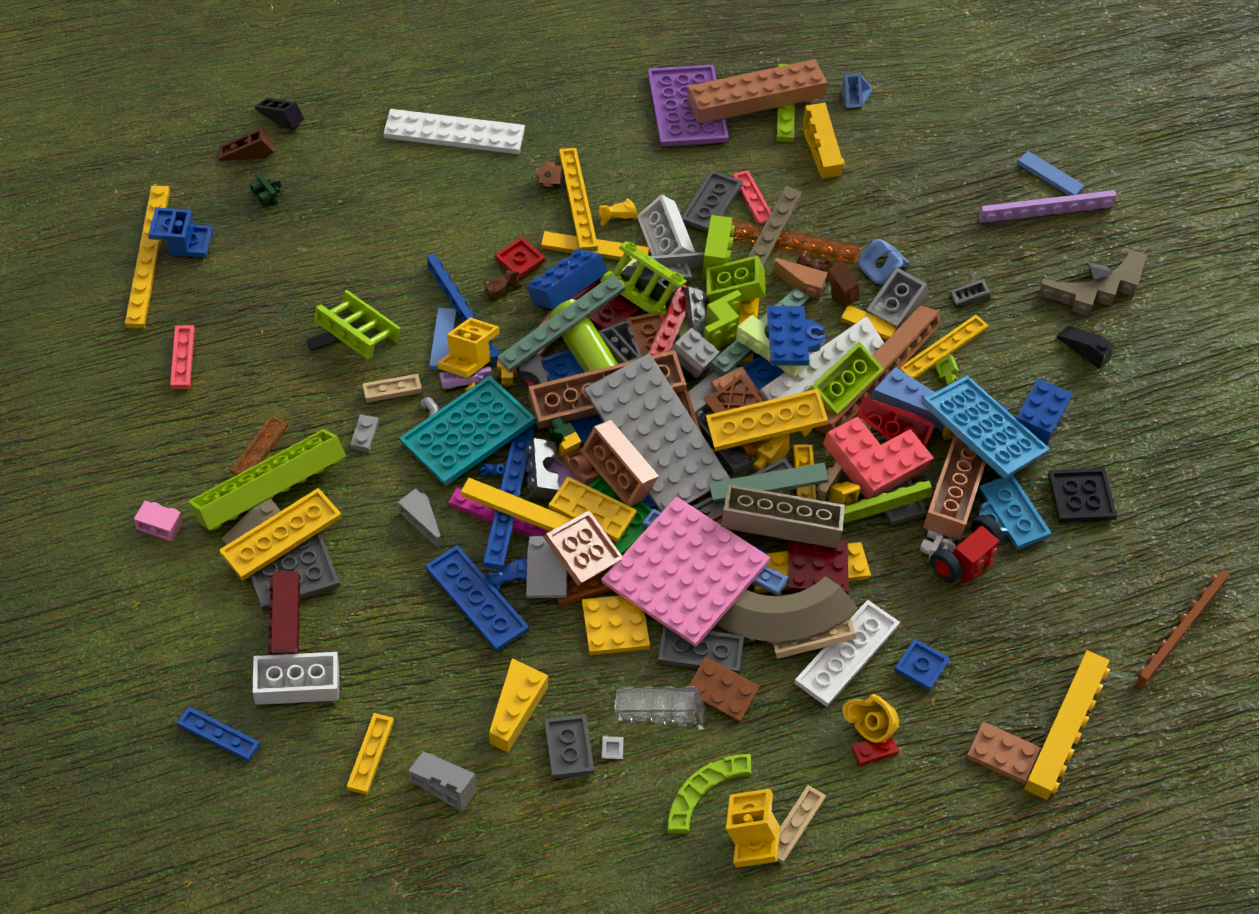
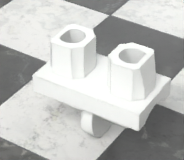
(929, 547)

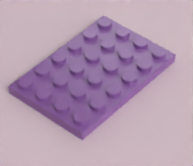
(672, 111)

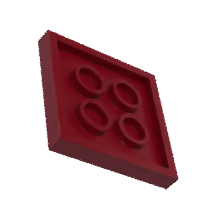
(611, 313)
(813, 562)

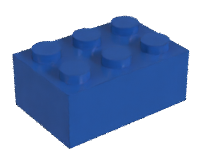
(1044, 409)

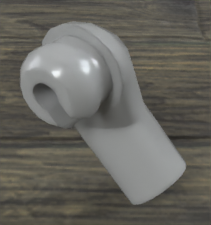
(429, 403)

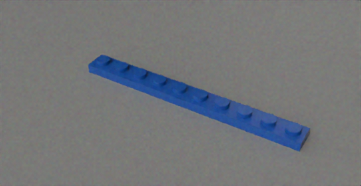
(511, 484)

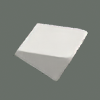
(612, 747)

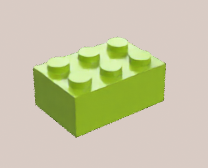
(718, 242)
(741, 275)

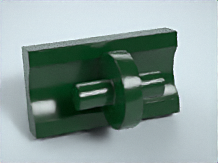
(269, 189)

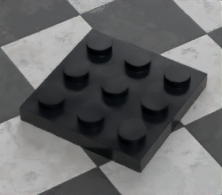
(1082, 495)

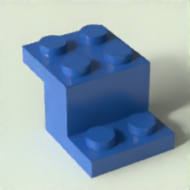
(179, 231)

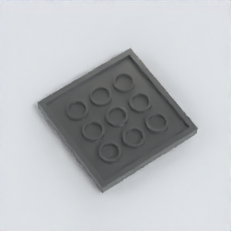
(312, 564)

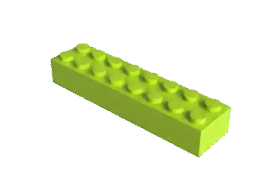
(266, 479)

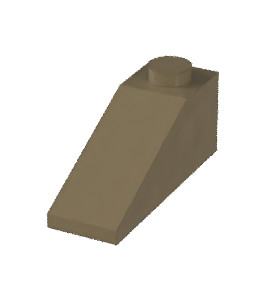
(252, 519)

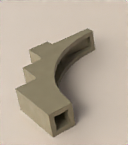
(1102, 290)

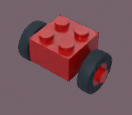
(972, 554)

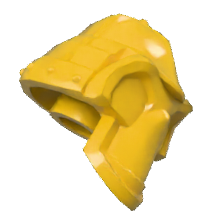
(873, 717)

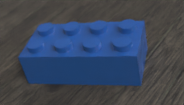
(566, 278)

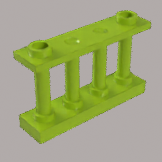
(643, 298)
(355, 337)

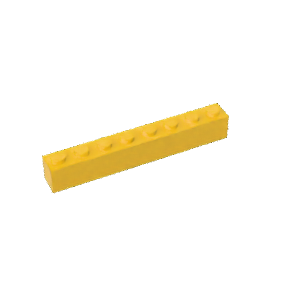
(1067, 724)

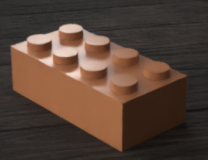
(619, 463)

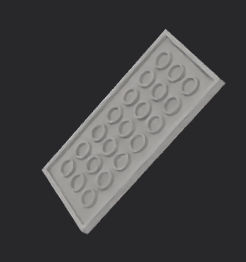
(660, 430)

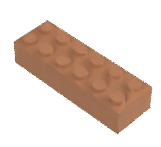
(955, 491)

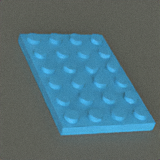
(985, 426)

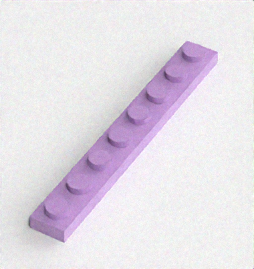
(1047, 206)

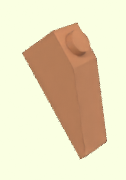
(801, 277)

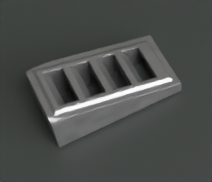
(972, 287)

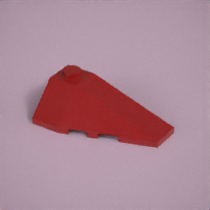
(894, 421)

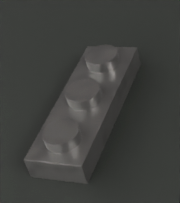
(695, 310)

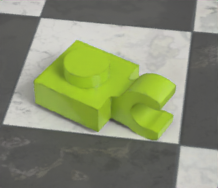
(947, 368)

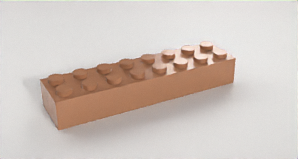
(756, 91)
(567, 397)

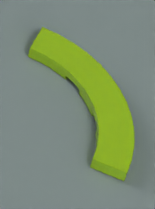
(700, 784)

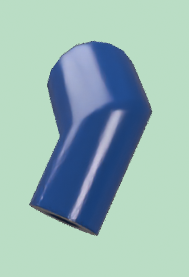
(491, 470)

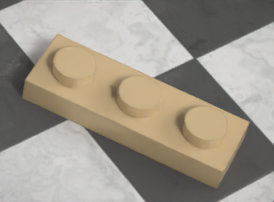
(392, 388)

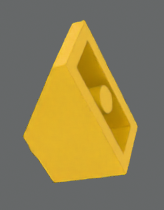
(844, 493)

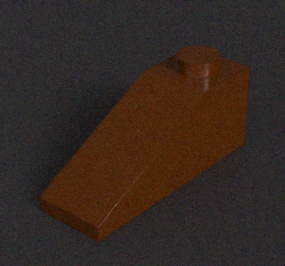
(249, 146)

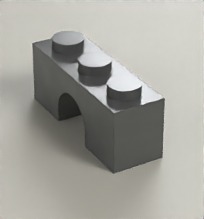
(541, 482)

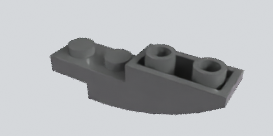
(729, 457)

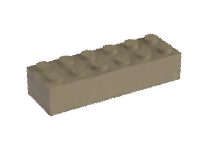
(783, 516)

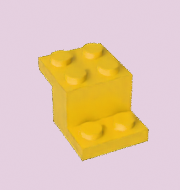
(468, 347)
(753, 828)

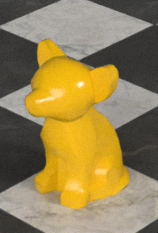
(620, 210)

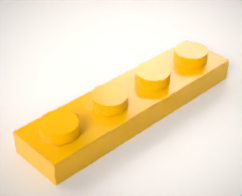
(370, 754)

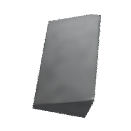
(1098, 271)

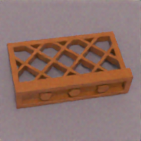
(715, 406)

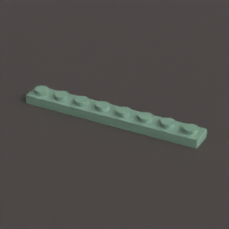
(561, 323)
(738, 352)

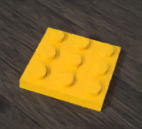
(614, 626)

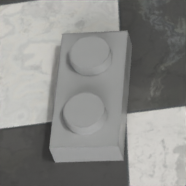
(364, 433)

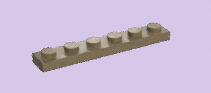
(775, 224)

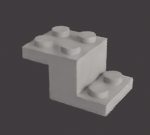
(694, 352)

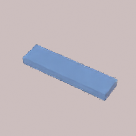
(1050, 174)
(444, 324)

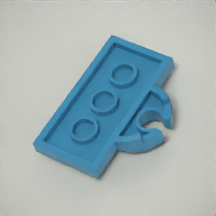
(1013, 512)

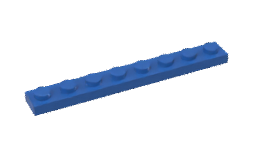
(459, 303)

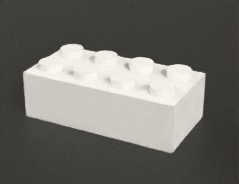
(296, 678)

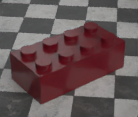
(284, 613)

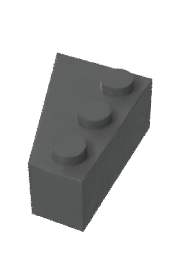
(621, 342)

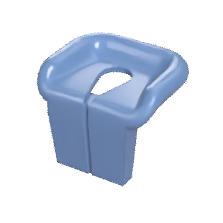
(872, 253)

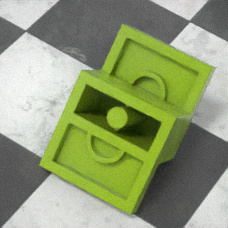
(723, 320)

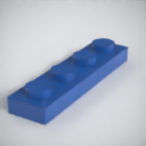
(218, 734)

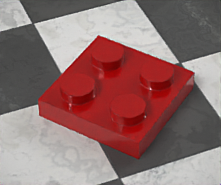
(520, 257)

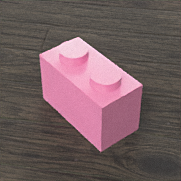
(158, 520)

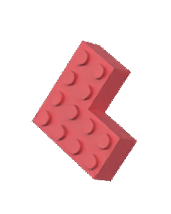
(874, 465)

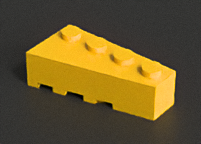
(822, 140)
(518, 700)

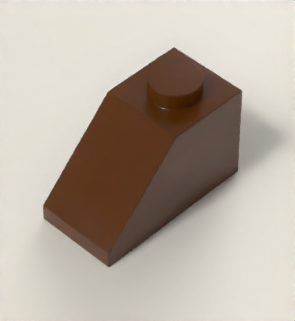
(843, 285)

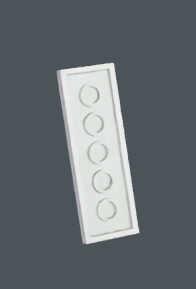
(842, 661)

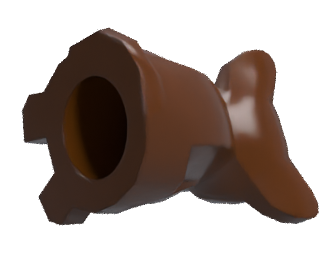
(815, 263)
(499, 285)

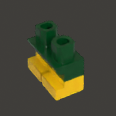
(564, 437)

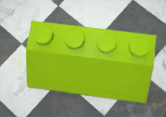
(846, 378)

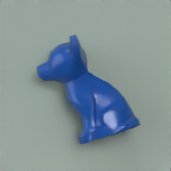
(514, 570)

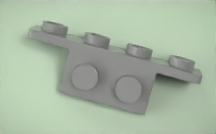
(680, 263)

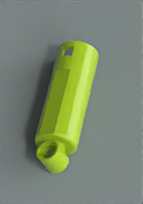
(586, 343)

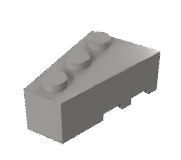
(444, 780)

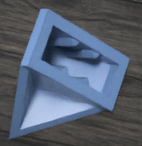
(855, 90)

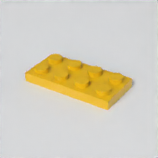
(577, 498)

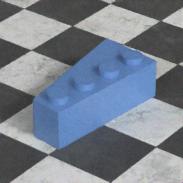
(905, 393)

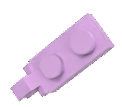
(452, 380)

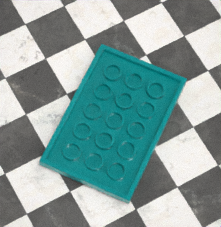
(467, 430)

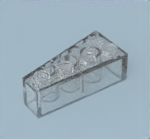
(661, 705)

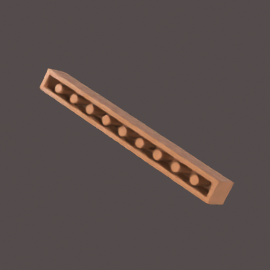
(891, 354)

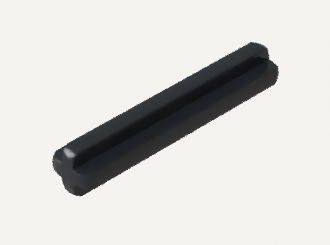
(324, 339)

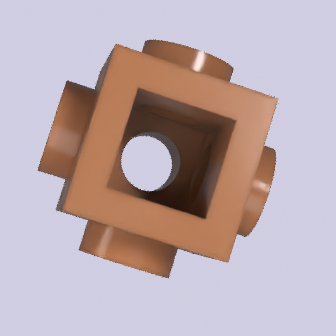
(555, 174)

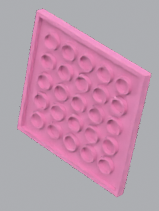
(686, 571)

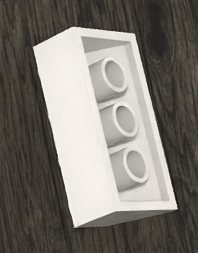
(664, 228)

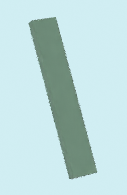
(774, 481)

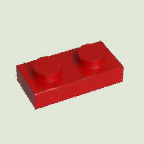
(869, 752)

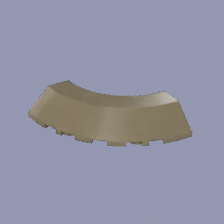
(788, 616)

